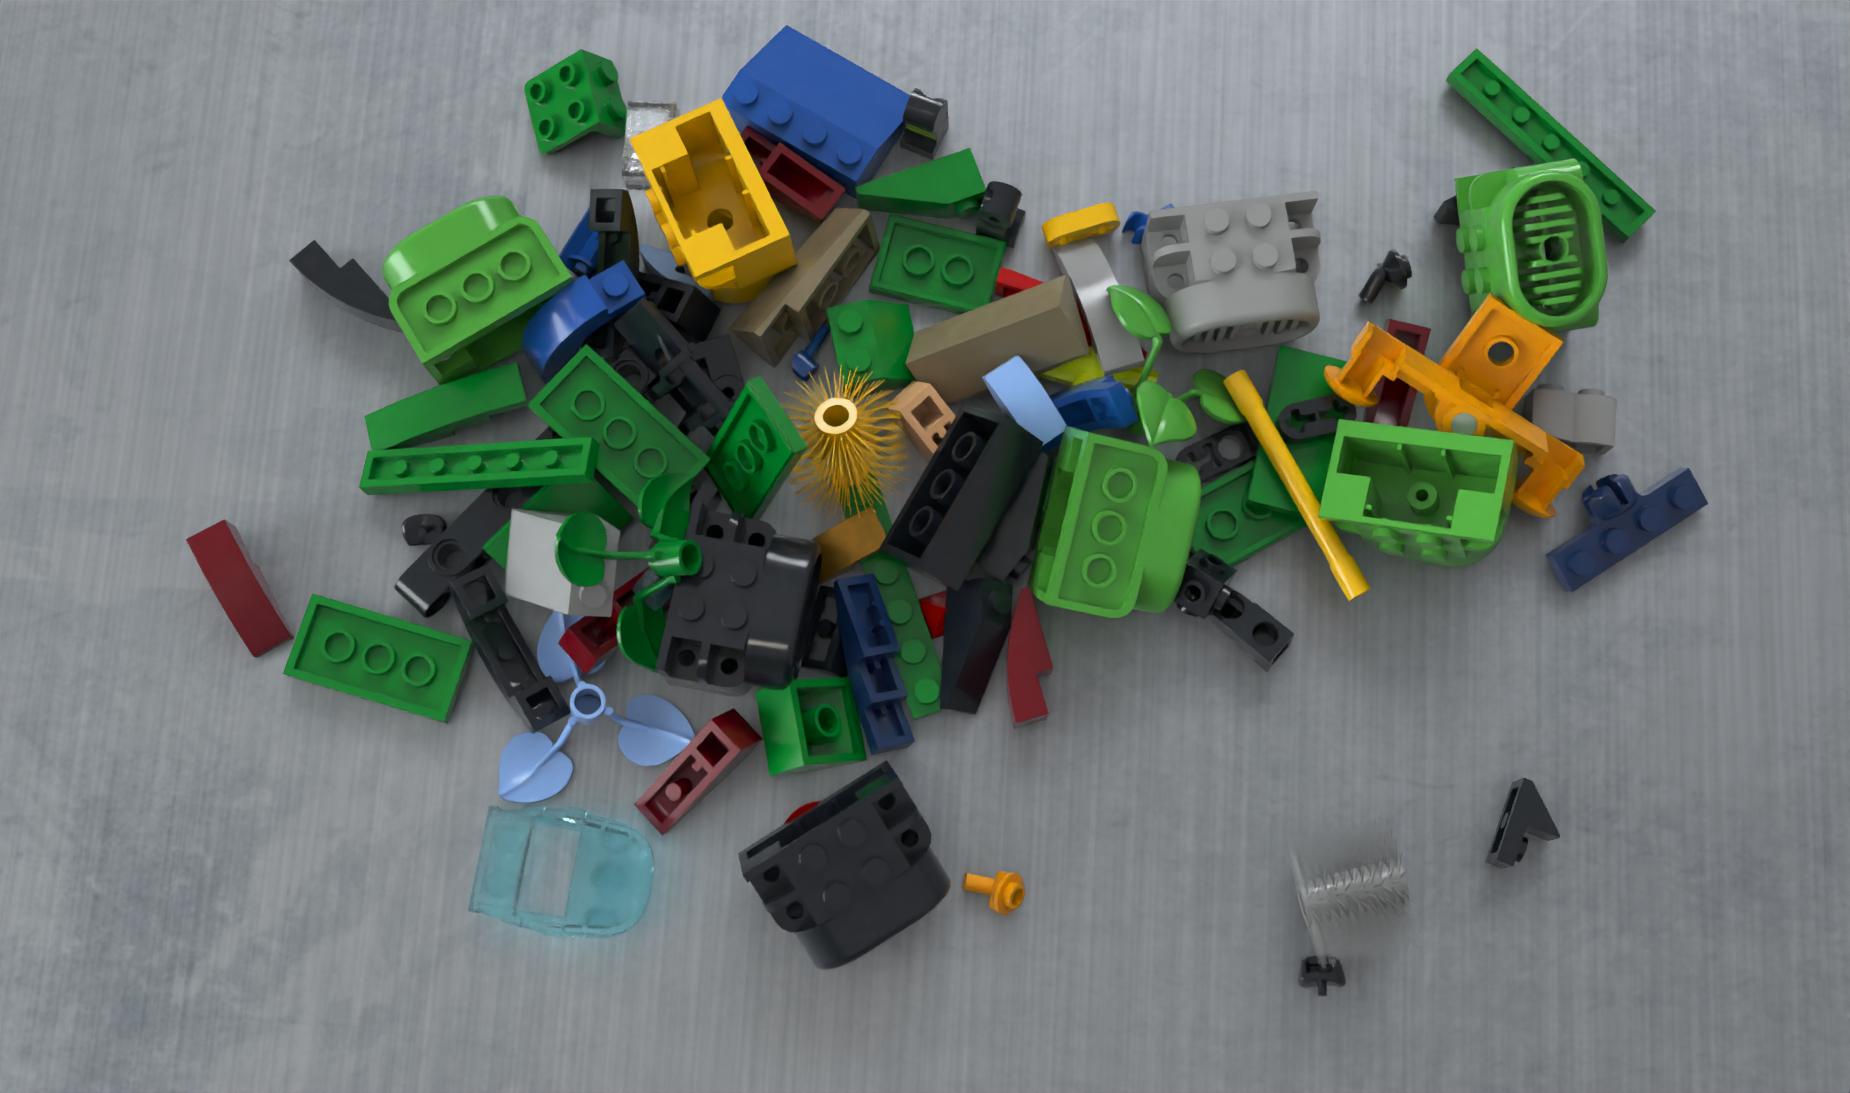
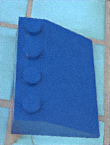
(818, 107)

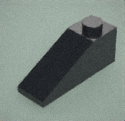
(682, 306)
(1019, 525)
(973, 639)

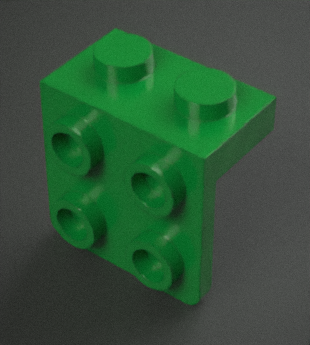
(575, 99)

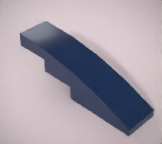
(870, 663)

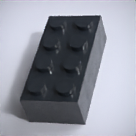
(961, 495)

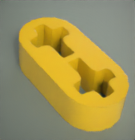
(1081, 224)

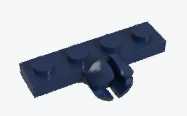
(1623, 523)

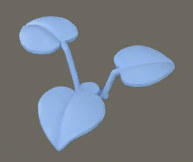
(535, 768)

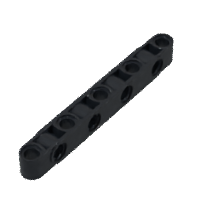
(428, 579)

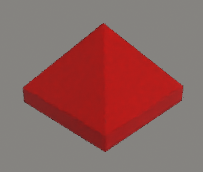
(934, 610)

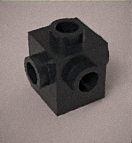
(1205, 585)

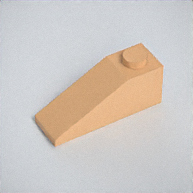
(923, 416)

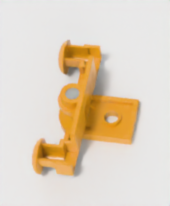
(1473, 391)

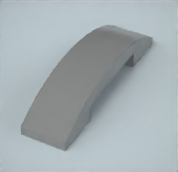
(1090, 277)

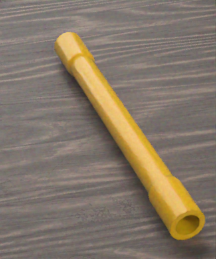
(1340, 561)

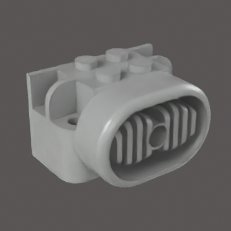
(1235, 271)

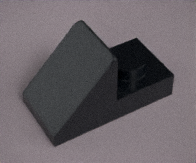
(1522, 813)

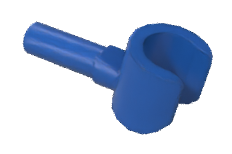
(1137, 222)
(802, 361)

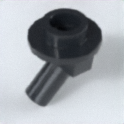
(1393, 270)

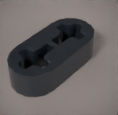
(1313, 410)

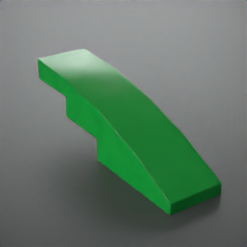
(447, 408)

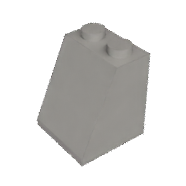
(534, 572)

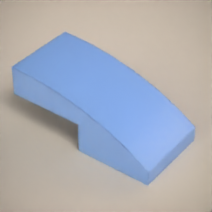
(664, 265)
(1024, 399)

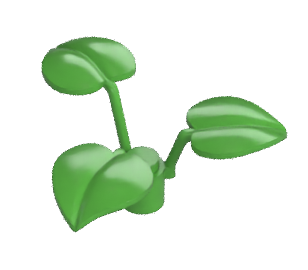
(1159, 414)

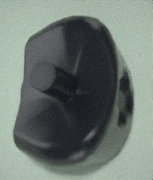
(422, 529)
(1313, 974)

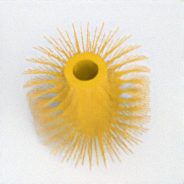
(844, 443)

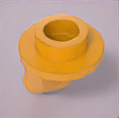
(1000, 889)

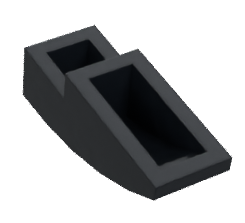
(345, 286)

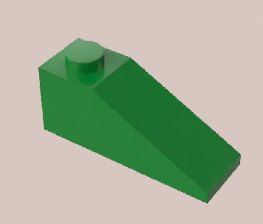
(932, 189)

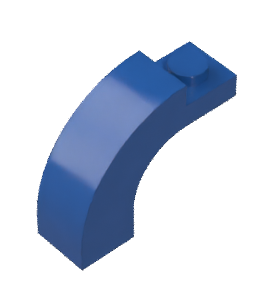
(574, 314)
(1093, 406)

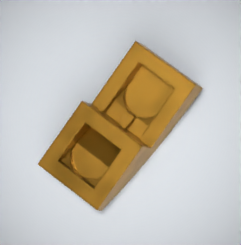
(849, 544)

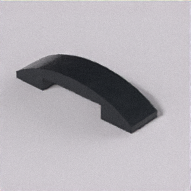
(615, 221)
(505, 650)

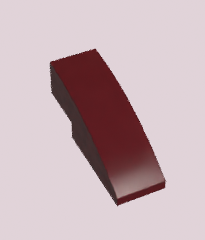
(792, 178)
(1397, 397)
(240, 587)
(595, 637)
(1025, 663)

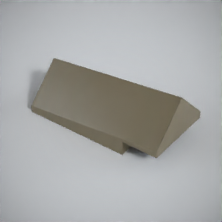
(798, 297)
(1035, 324)

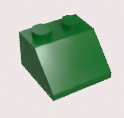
(875, 339)
(810, 726)

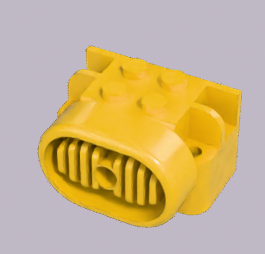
(710, 184)

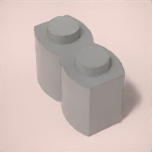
(1579, 420)

